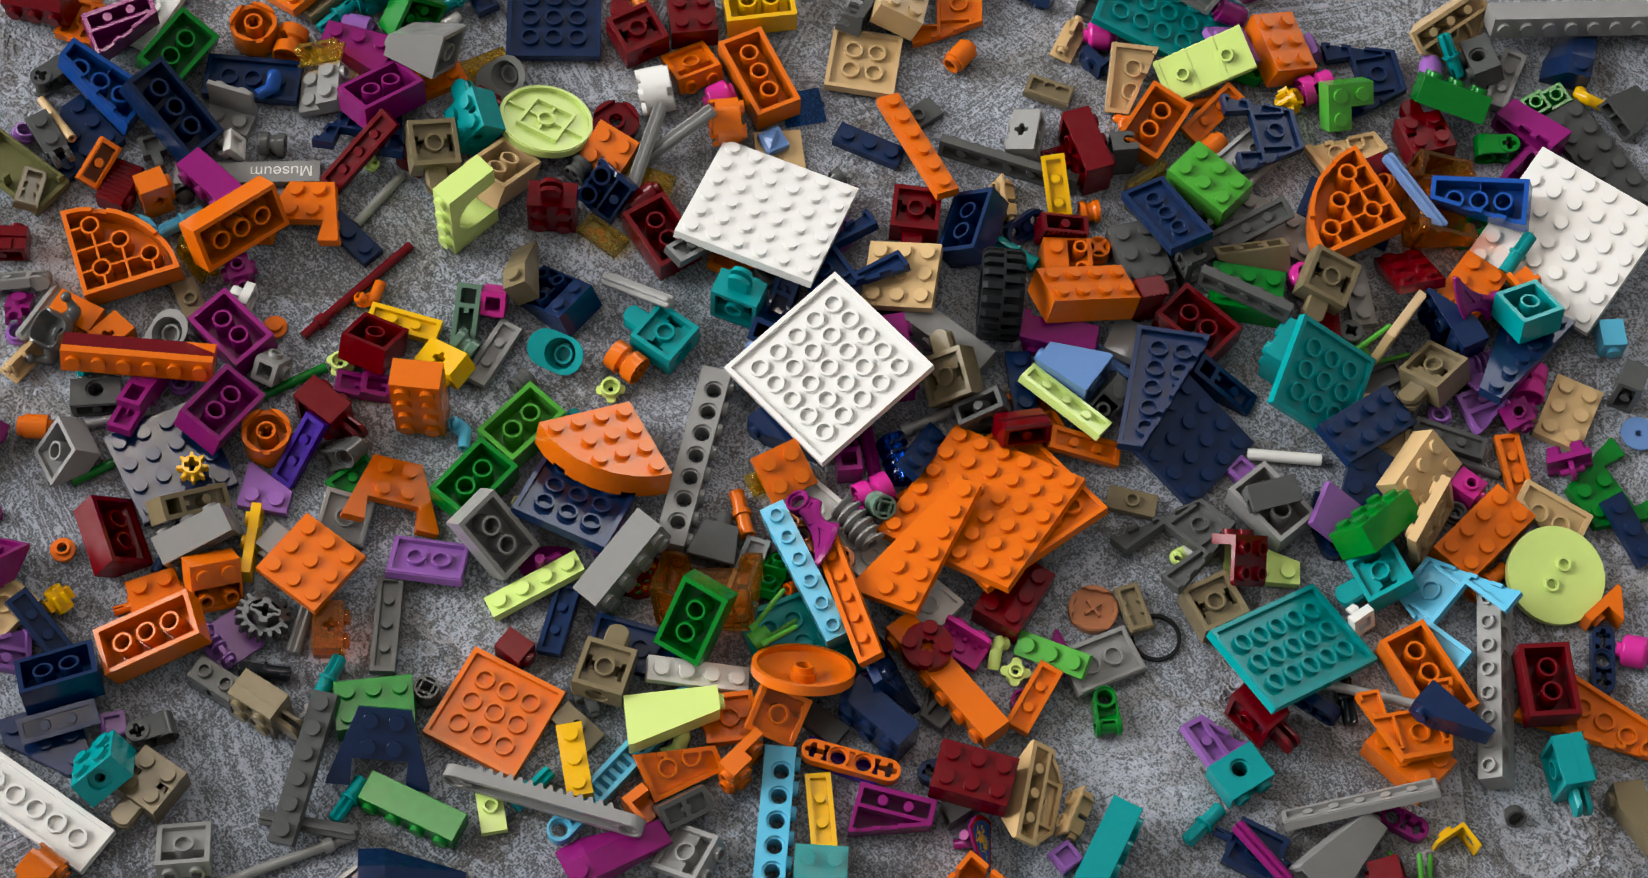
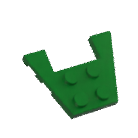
(1598, 485)

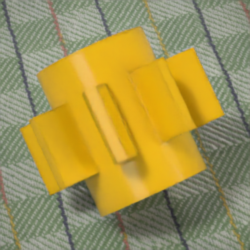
(1289, 98)
(189, 461)
(58, 599)

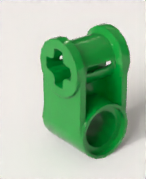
(1493, 148)
(1106, 716)

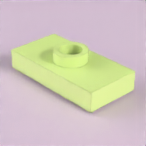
(491, 815)

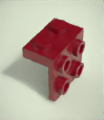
(1247, 556)

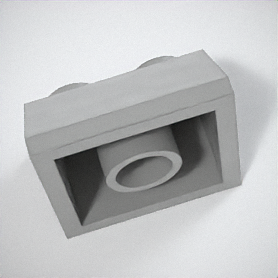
(66, 450)

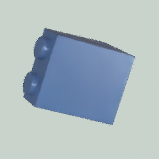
(1075, 367)

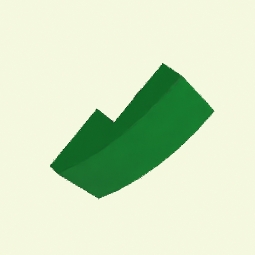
(1547, 100)
(774, 576)

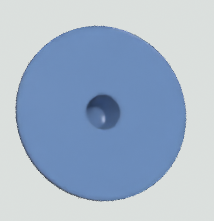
(1635, 433)

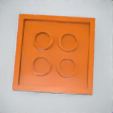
(311, 563)

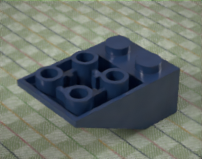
(563, 301)
(1449, 328)

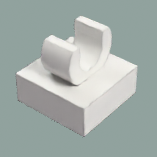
(233, 145)
(246, 295)
(1360, 618)

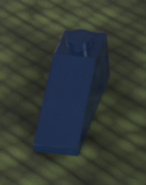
(1223, 386)
(769, 432)
(1445, 713)

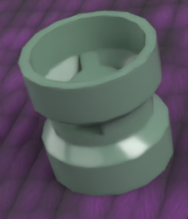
(462, 342)
(875, 502)

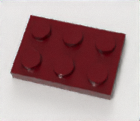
(1409, 271)

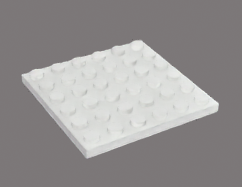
(766, 213)
(1584, 237)
(829, 368)

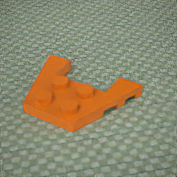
(952, 19)
(312, 205)
(395, 485)
(1400, 730)

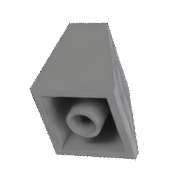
(426, 46)

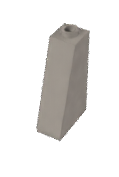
(1343, 850)

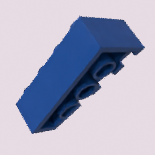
(99, 82)
(1487, 199)

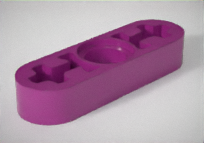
(1406, 833)

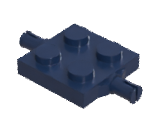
(1242, 860)

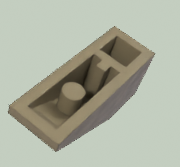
(1265, 254)
(522, 274)
(177, 505)
(1630, 809)

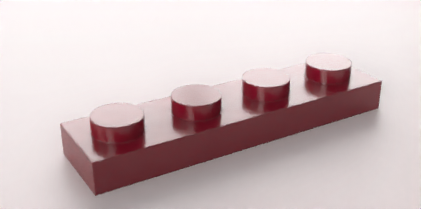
(361, 150)

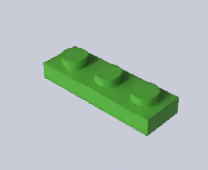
(1060, 656)

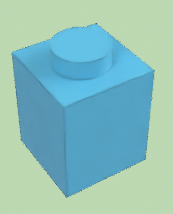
(1610, 338)

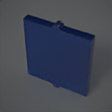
(810, 110)

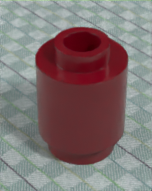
(645, 192)

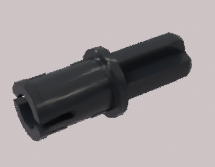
(266, 671)
(1347, 706)

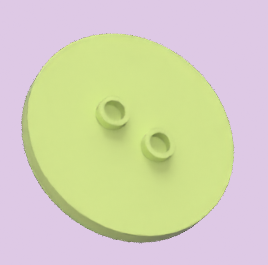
(546, 121)
(1556, 575)

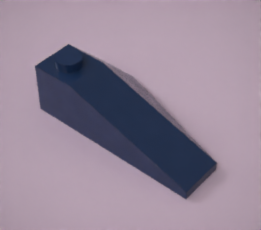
(1569, 62)
(393, 864)

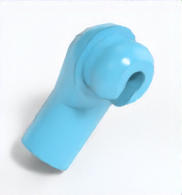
(462, 431)

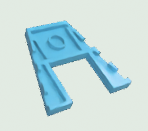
(1438, 591)

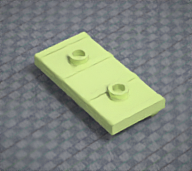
(1206, 63)

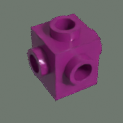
(239, 271)
(1510, 415)

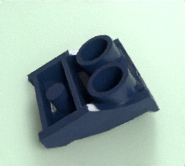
(606, 191)

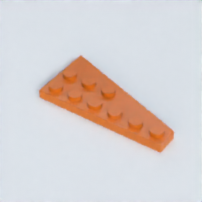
(915, 559)
(1605, 723)

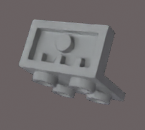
(232, 107)

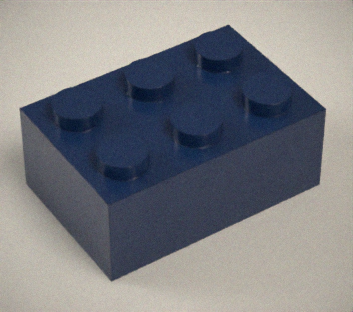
(972, 226)
(59, 677)
(878, 719)

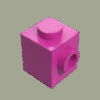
(494, 301)
(1468, 487)

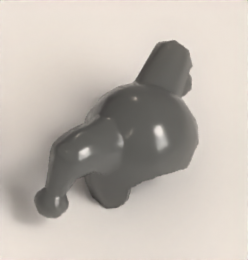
(49, 329)

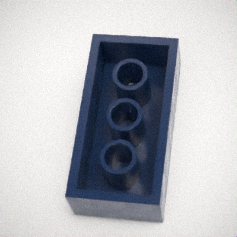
(170, 109)

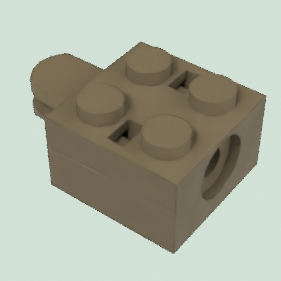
(432, 149)
(1325, 282)
(955, 371)
(1432, 376)
(1211, 603)
(608, 667)
(263, 706)
(150, 790)

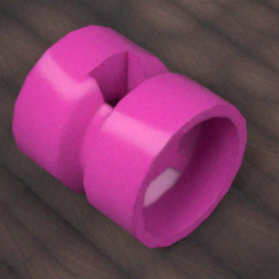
(1309, 86)
(1534, 385)
(877, 482)

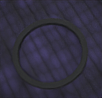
(1167, 657)

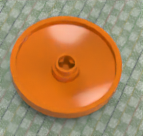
(803, 669)

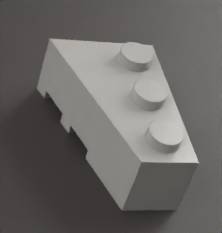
(196, 533)

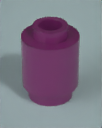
(1230, 13)

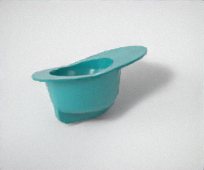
(555, 351)

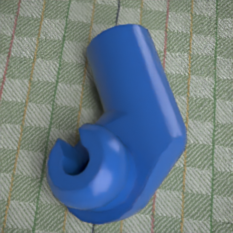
(272, 85)

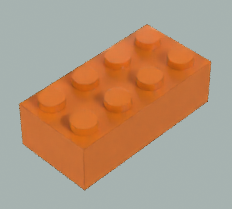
(759, 78)
(234, 223)
(1083, 293)
(419, 397)
(1484, 532)
(152, 636)
(1415, 658)

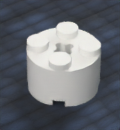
(655, 86)

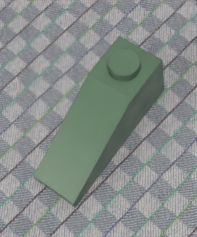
(467, 309)

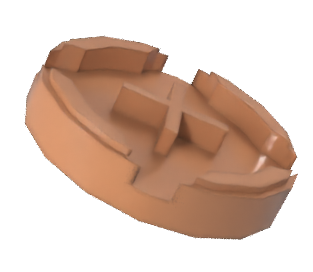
(1092, 609)

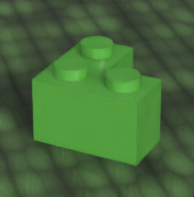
(1338, 97)

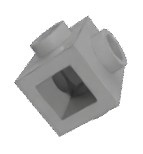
(271, 367)

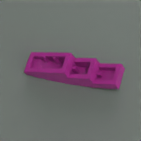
(363, 386)

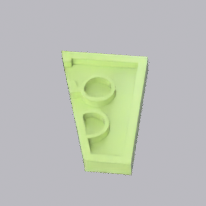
(1280, 569)

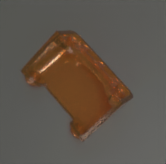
(1418, 230)
(743, 580)

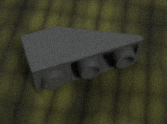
(1108, 396)

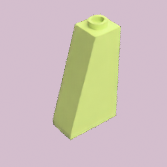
(669, 713)

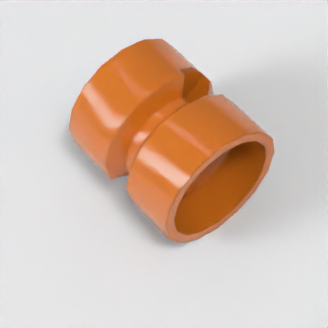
(288, 37)
(628, 363)

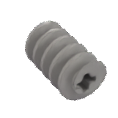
(855, 525)

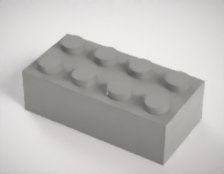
(622, 562)

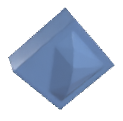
(773, 141)

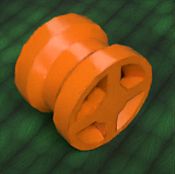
(1090, 209)
(1102, 245)

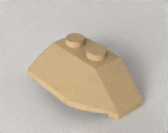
(1458, 17)
(1034, 795)

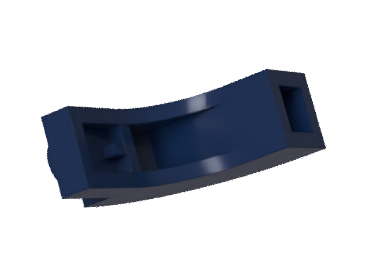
(780, 301)

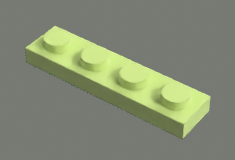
(1065, 401)
(535, 586)

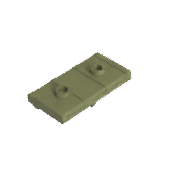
(12, 162)

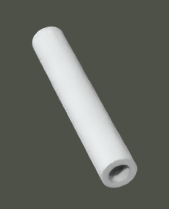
(1284, 457)

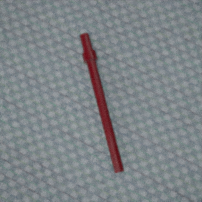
(323, 319)

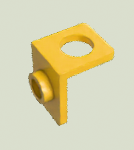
(1461, 831)

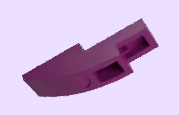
(134, 402)

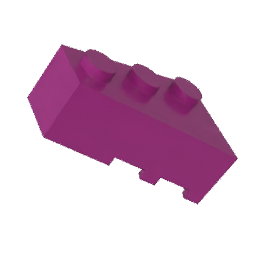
(119, 25)
(363, 47)
(1531, 127)
(205, 176)
(1037, 333)
(889, 812)

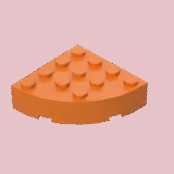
(1351, 207)
(117, 254)
(606, 451)

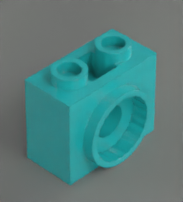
(1238, 789)

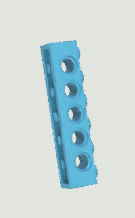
(804, 573)
(776, 760)

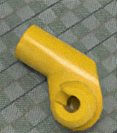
(1586, 98)

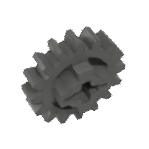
(263, 617)

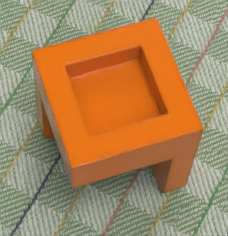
(1521, 276)
(639, 803)

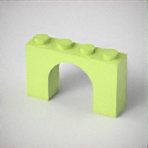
(457, 210)

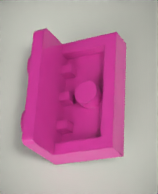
(970, 645)

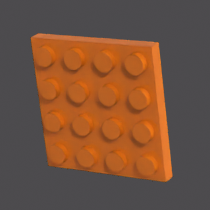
(494, 713)

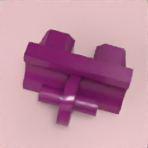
(1569, 462)

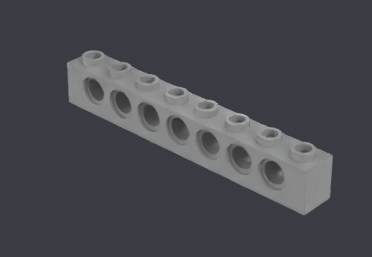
(711, 381)
(1495, 695)

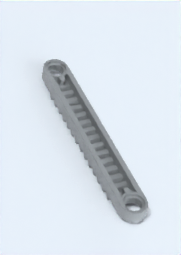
(544, 799)

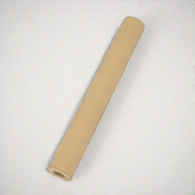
(61, 124)

